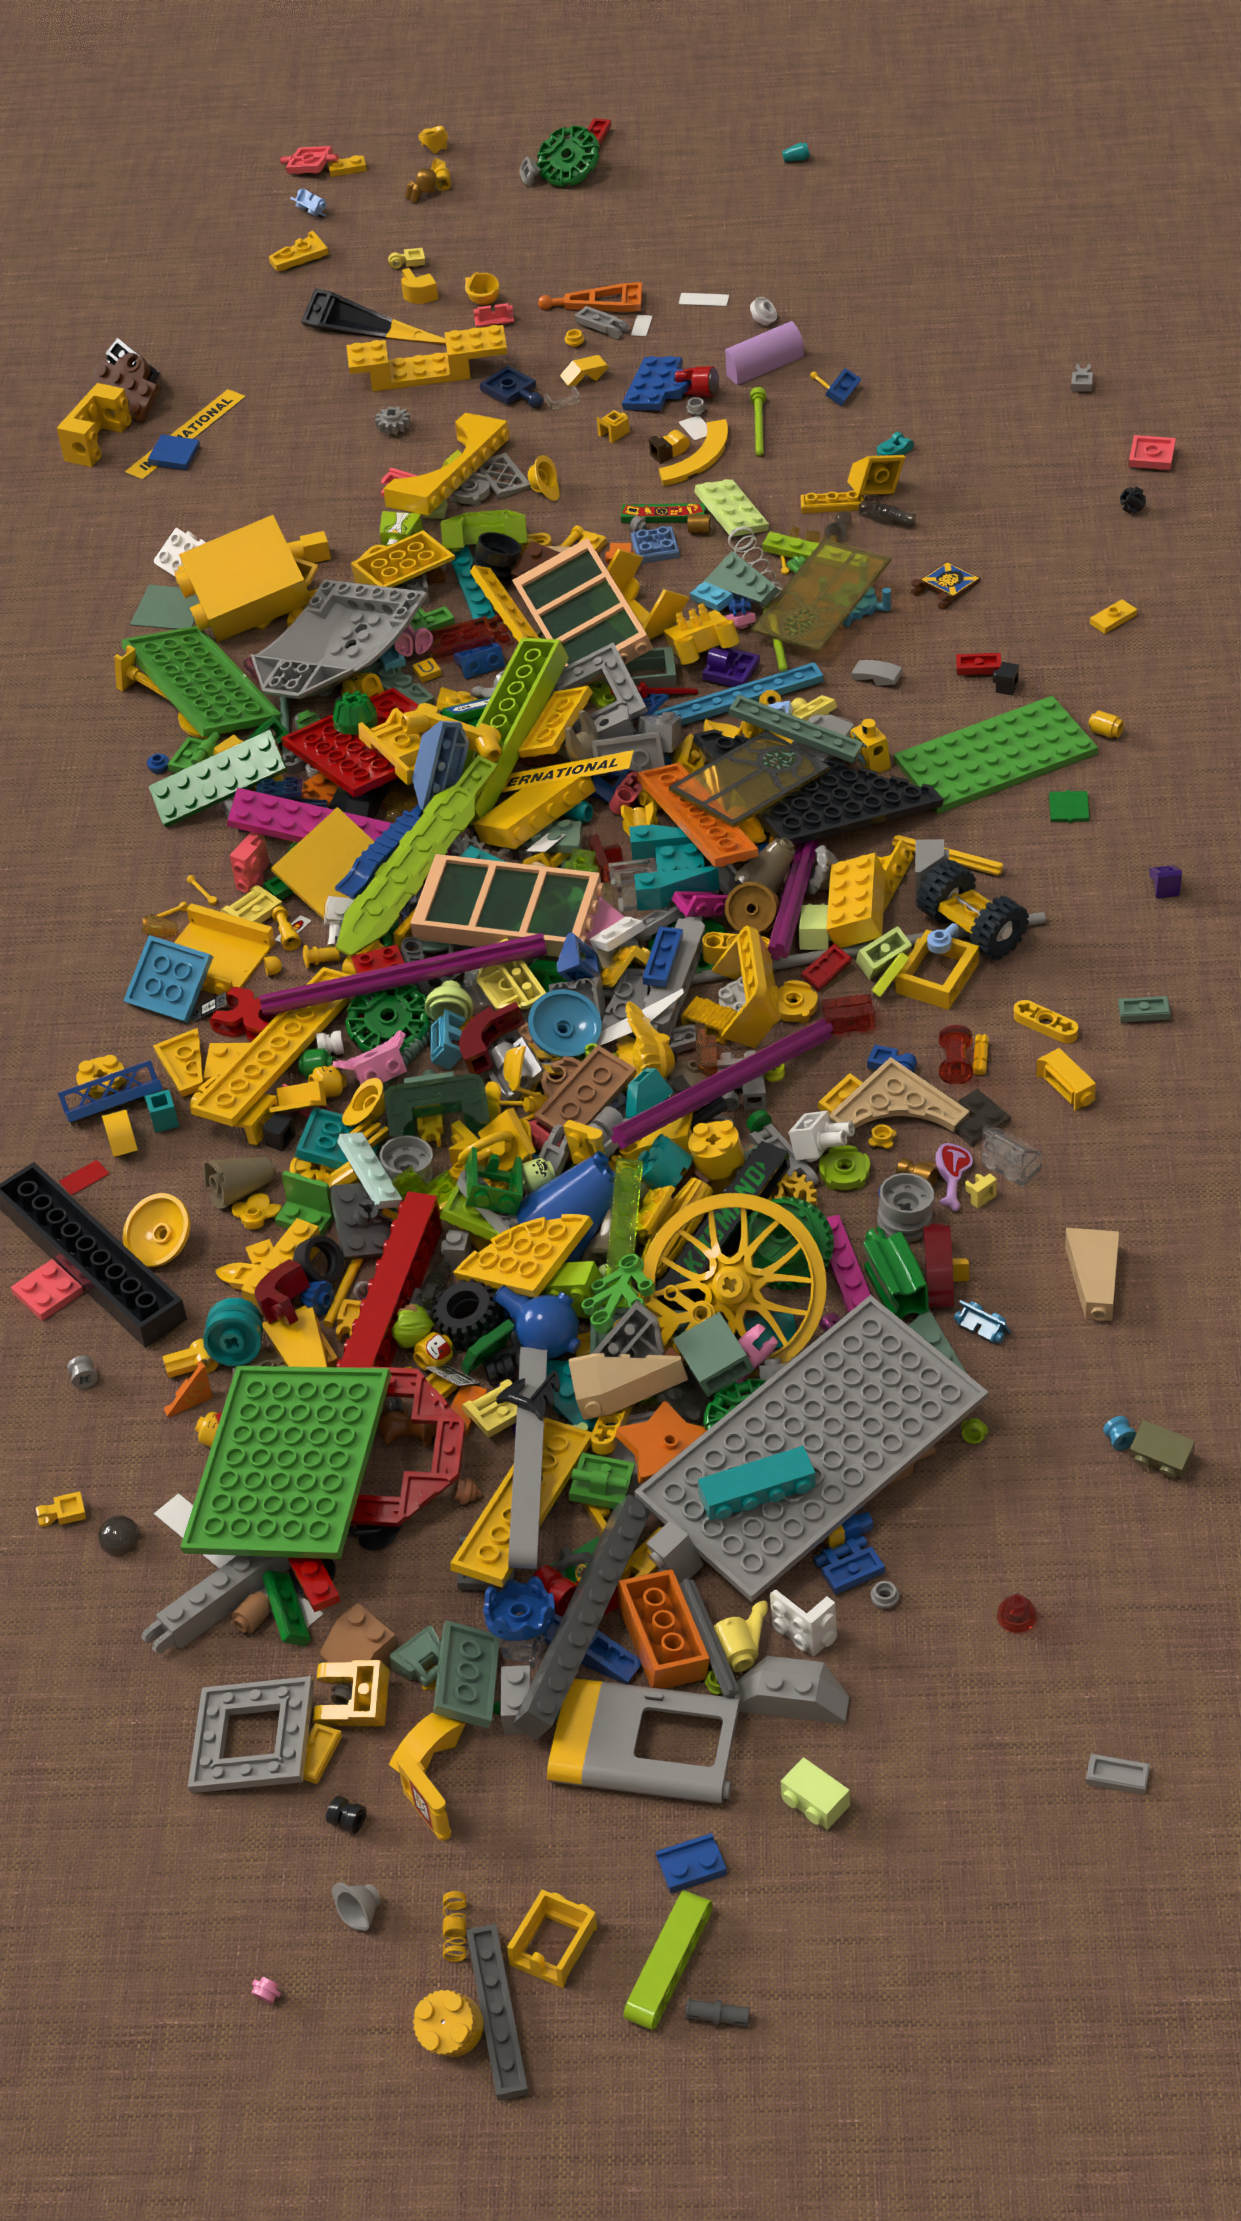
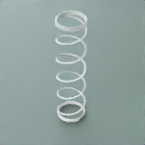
(736, 549)

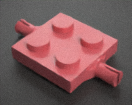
(309, 160)

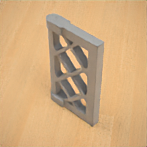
(508, 488)

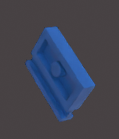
(691, 1863)

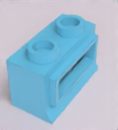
(442, 1032)

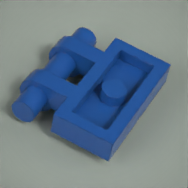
(851, 1570)

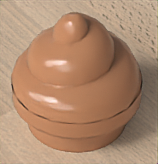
(465, 1491)

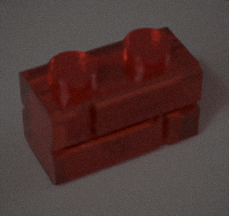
(849, 1013)

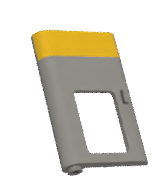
(600, 1734)

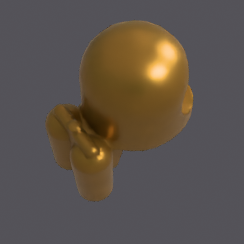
(424, 182)

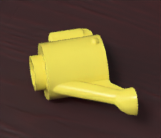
(742, 1637)

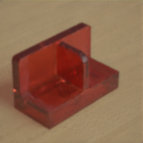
(604, 856)

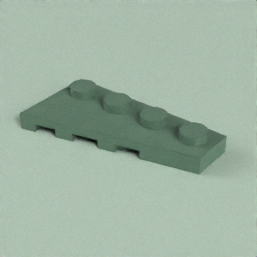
(742, 580)
(401, 682)

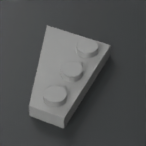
(646, 746)
(628, 988)

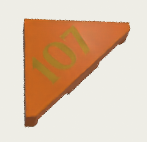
(191, 1392)

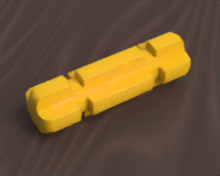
(980, 1054)

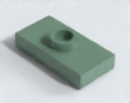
(1144, 1009)

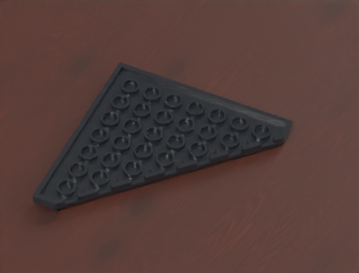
(834, 801)

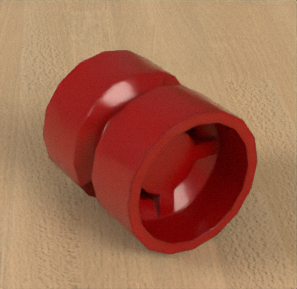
(560, 1587)

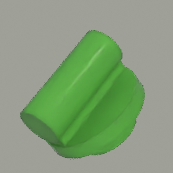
(796, 563)
(306, 718)

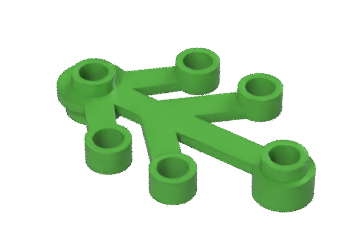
(629, 1267)

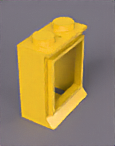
(564, 1912)

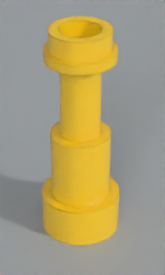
(289, 938)

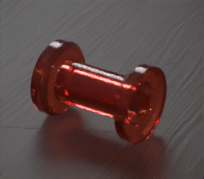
(956, 1067)

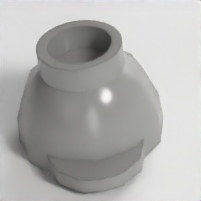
(356, 1904)

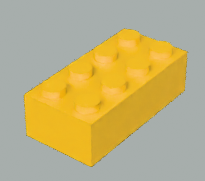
(856, 900)

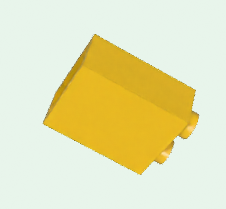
(242, 579)

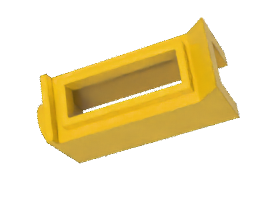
(1066, 1078)

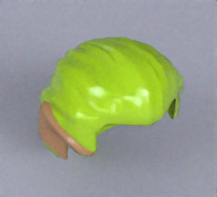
(411, 1326)

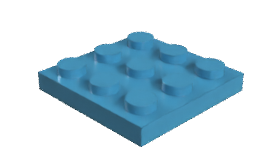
(168, 978)

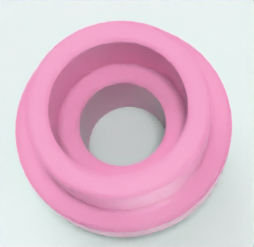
(265, 1990)

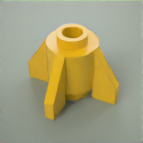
(639, 816)

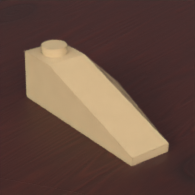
(613, 1383)

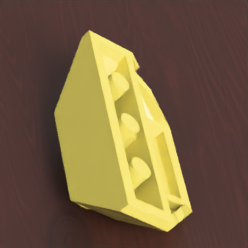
(509, 984)

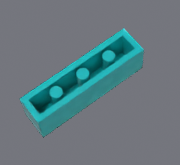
(756, 1483)

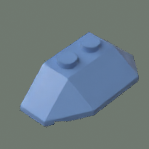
(439, 760)

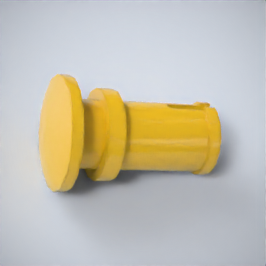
(319, 955)

